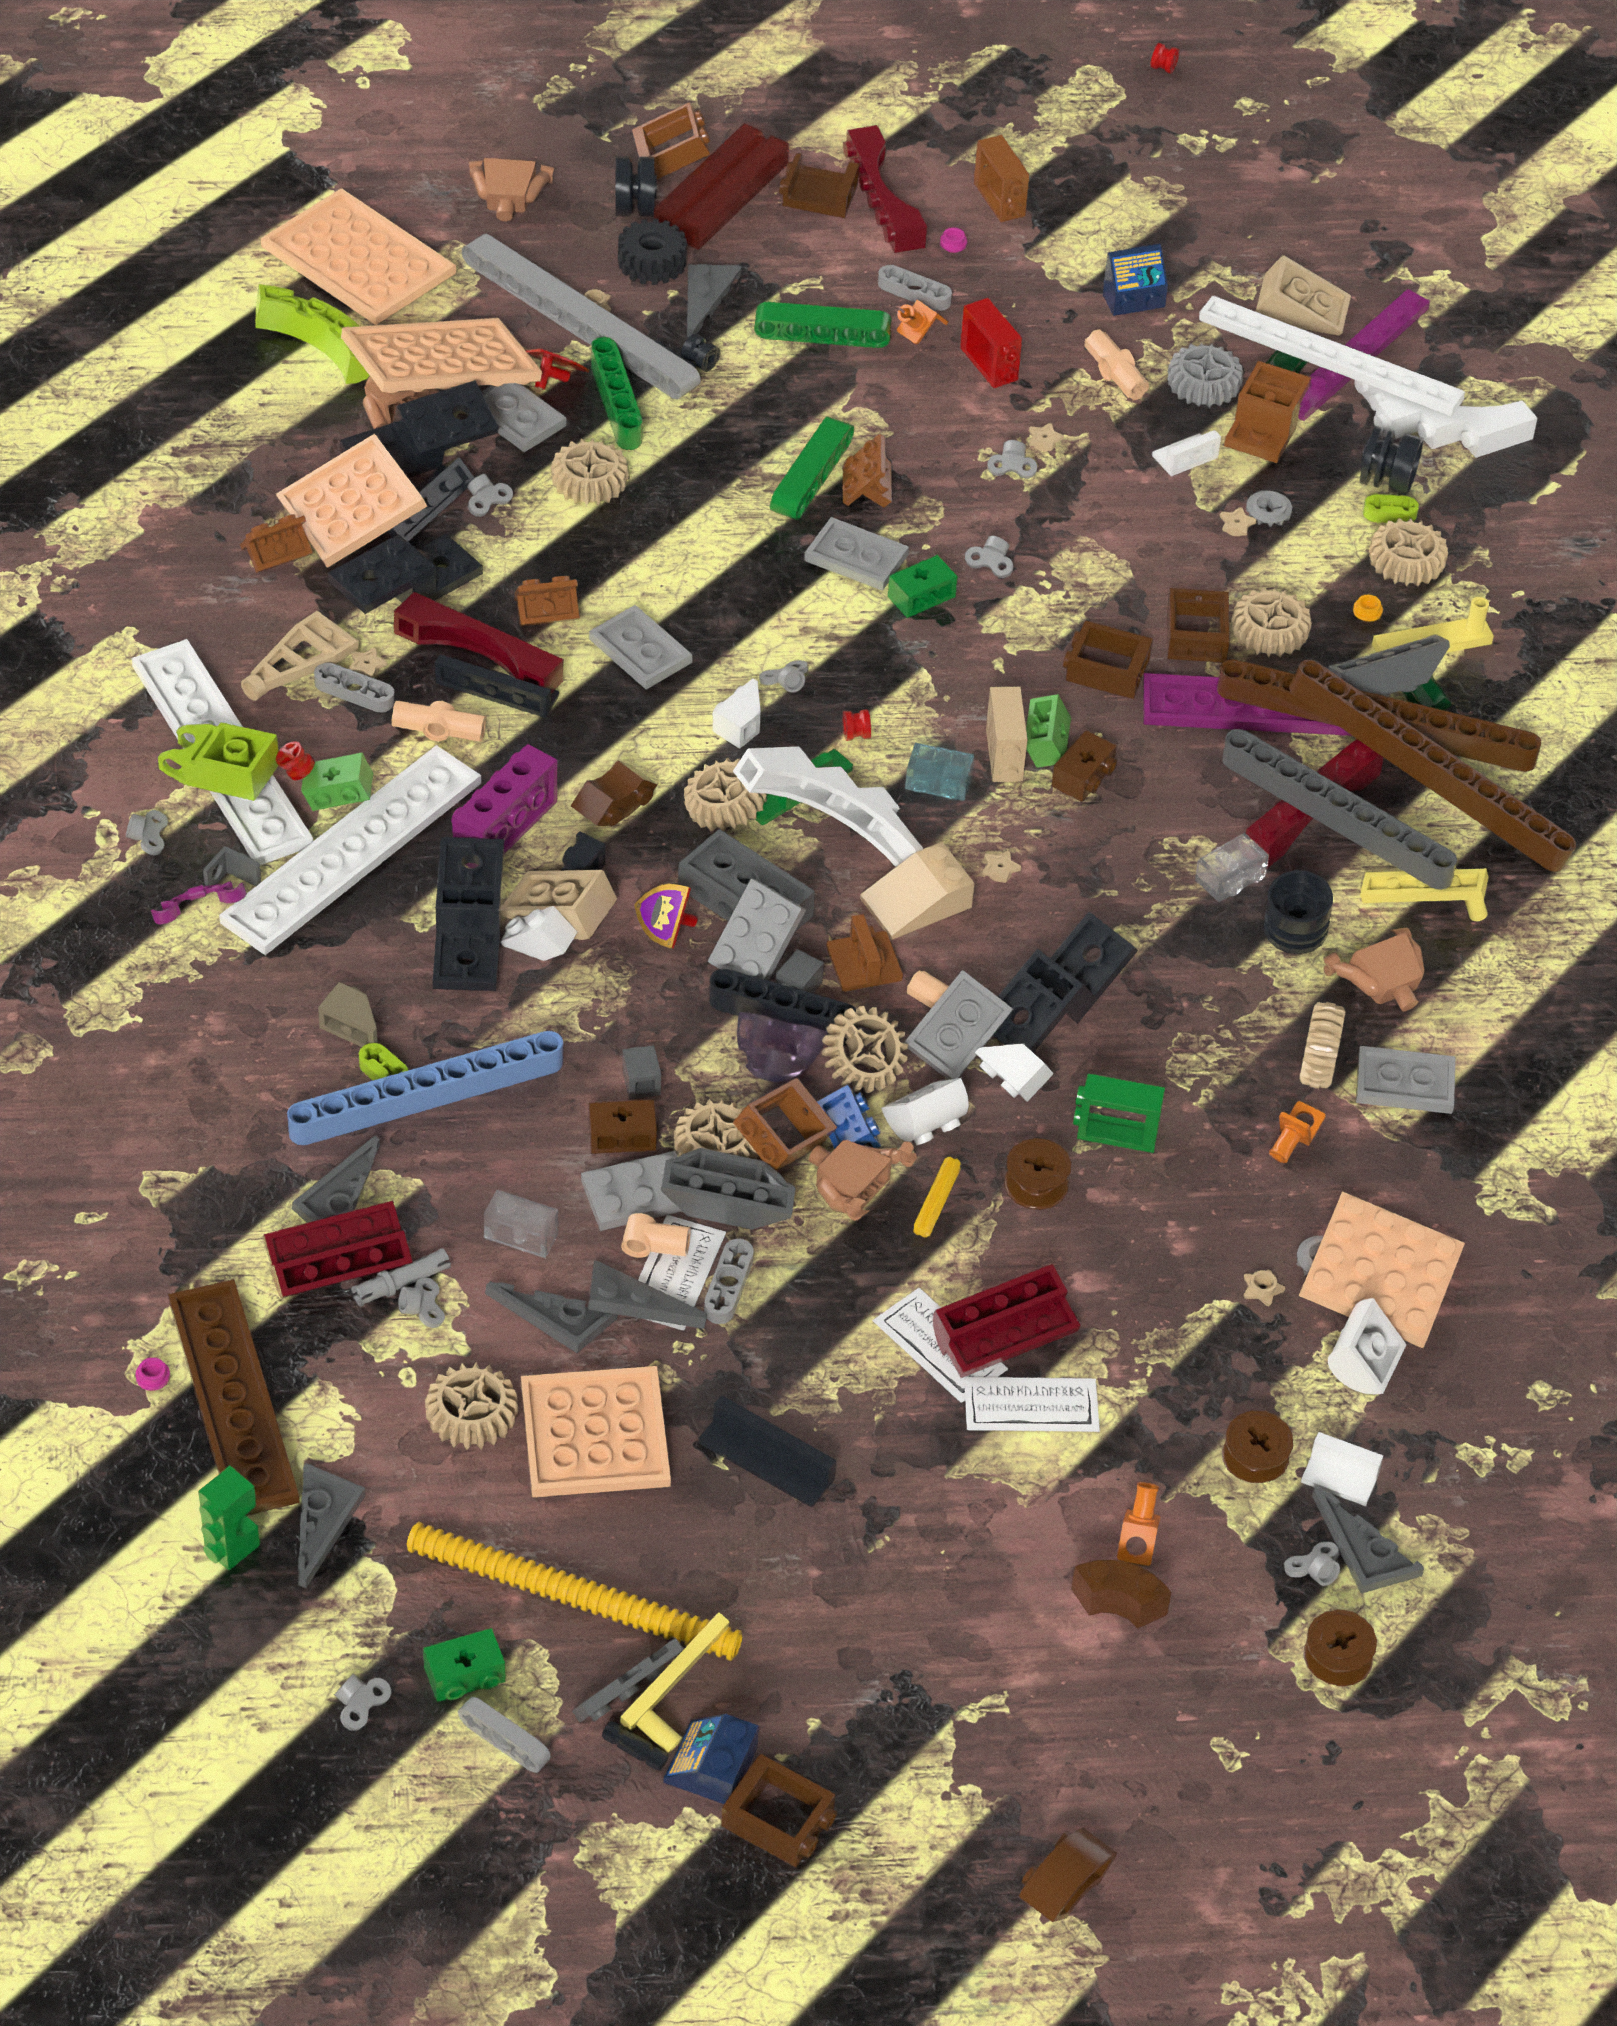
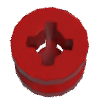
(1164, 58)
(856, 725)
(295, 761)

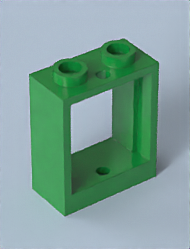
(1120, 1096)

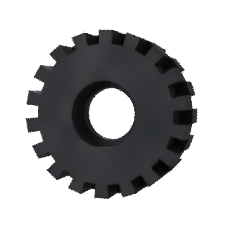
(652, 251)

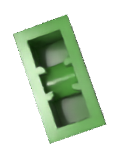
(1047, 730)
(338, 782)

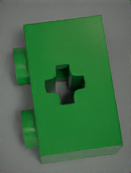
(922, 586)
(464, 1665)

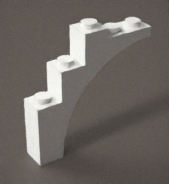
(1479, 428)
(829, 789)

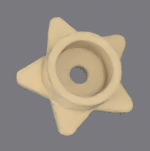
(599, 298)
(1044, 438)
(1237, 522)
(368, 657)
(1000, 874)
(1265, 1279)

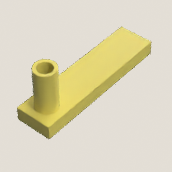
(1460, 633)
(1402, 887)
(641, 1711)

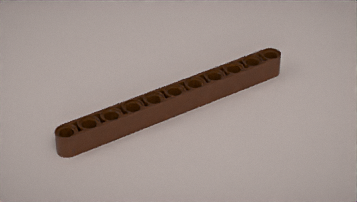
(1453, 732)
(1432, 765)

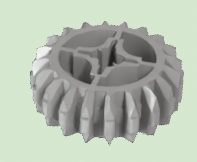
(1205, 375)

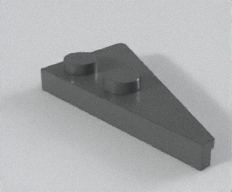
(705, 290)
(340, 1188)
(623, 1295)
(557, 1316)
(326, 1510)
(1368, 1555)

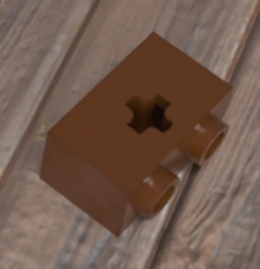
(1084, 766)
(622, 1126)

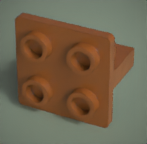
(868, 474)
(277, 544)
(547, 601)
(864, 957)

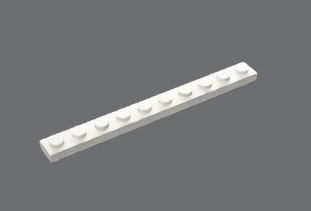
(1332, 356)

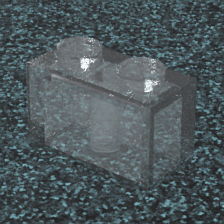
(1232, 867)
(521, 1223)

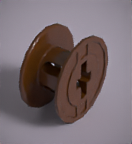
(1037, 1173)
(1257, 1447)
(1340, 1647)

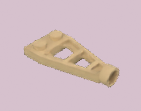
(316, 630)

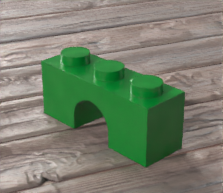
(223, 1511)

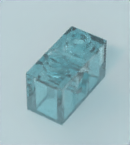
(939, 771)

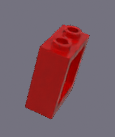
(987, 325)

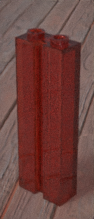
(723, 184)

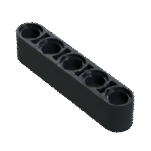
(740, 992)

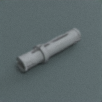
(388, 1282)

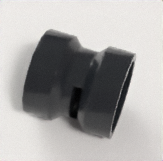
(700, 352)

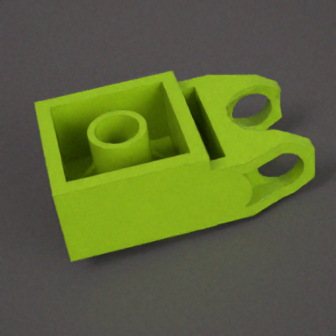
(223, 759)

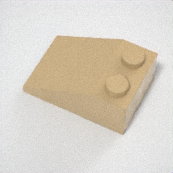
(1302, 298)
(920, 892)
(578, 895)

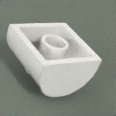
(928, 1109)
(1366, 1349)

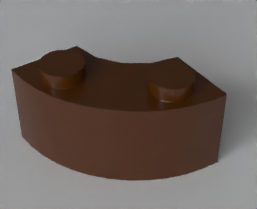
(614, 795)
(1121, 1590)
(1067, 1874)

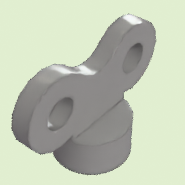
(1012, 460)
(487, 494)
(991, 556)
(789, 677)
(148, 831)
(422, 1302)
(1317, 1564)
(360, 1698)

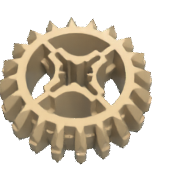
(589, 472)
(1414, 555)
(1271, 622)
(707, 801)
(856, 1039)
(1322, 1045)
(712, 1129)
(477, 1415)

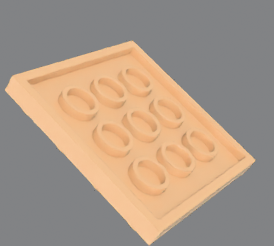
(352, 500)
(1386, 1259)
(595, 1431)

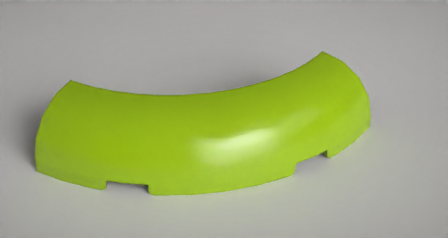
(311, 322)

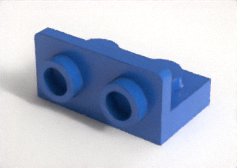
(850, 1116)

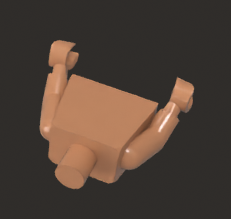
(509, 184)
(382, 405)
(1384, 969)
(856, 1173)

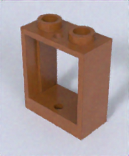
(667, 127)
(1003, 179)
(792, 1100)

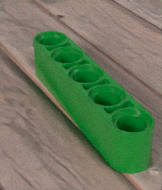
(822, 324)
(616, 393)
(812, 468)

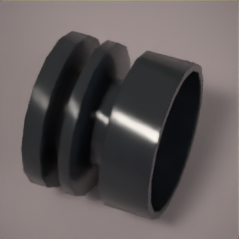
(1391, 460)
(1298, 912)

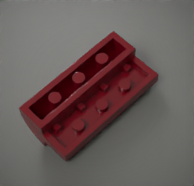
(336, 1249)
(1004, 1321)

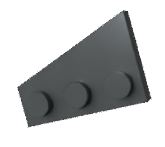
(626, 1685)

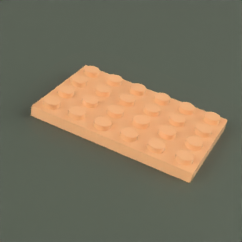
(358, 256)
(440, 354)

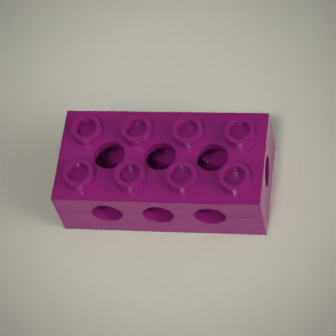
(510, 800)

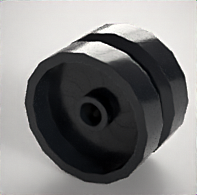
(635, 186)

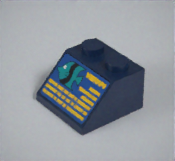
(1135, 280)
(713, 1756)

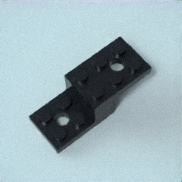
(428, 428)
(404, 570)
(468, 914)
(1063, 983)

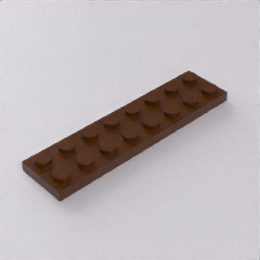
(233, 1391)

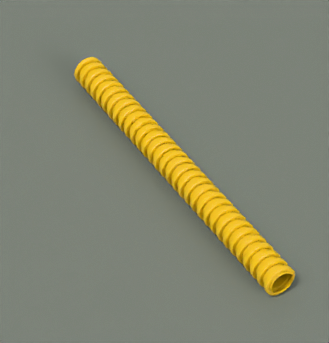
(566, 1588)

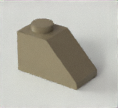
(348, 1015)

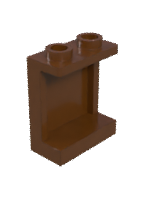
(819, 189)

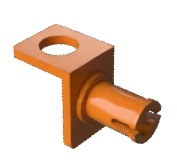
(916, 321)
(1295, 1130)
(1140, 1523)

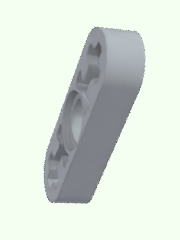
(897, 280)
(335, 679)
(730, 1293)
(504, 1734)

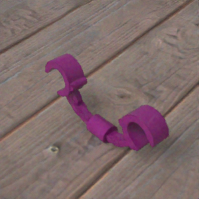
(225, 893)

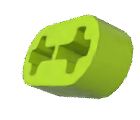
(1390, 508)
(387, 1063)

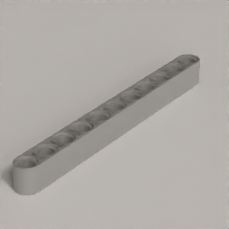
(580, 315)

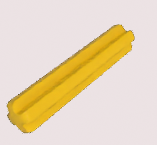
(937, 1197)

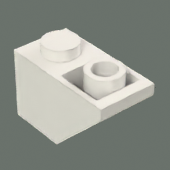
(739, 715)
(539, 934)
(1017, 1066)

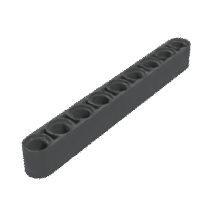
(1339, 809)

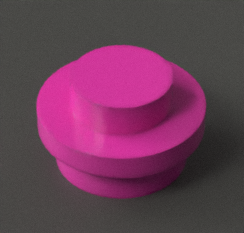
(953, 240)
(152, 1374)

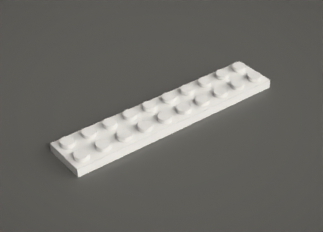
(189, 696)
(350, 850)

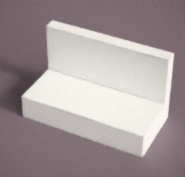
(1188, 452)
(1342, 1469)

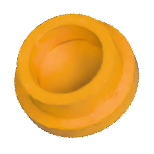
(1368, 608)

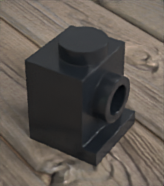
(585, 854)

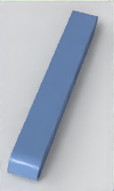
(425, 1088)

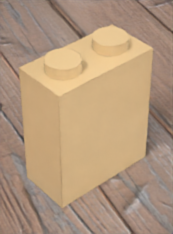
(1006, 734)

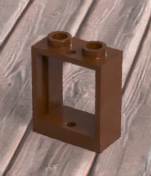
(1195, 644)
(1103, 676)
(767, 1837)

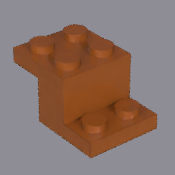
(1267, 411)

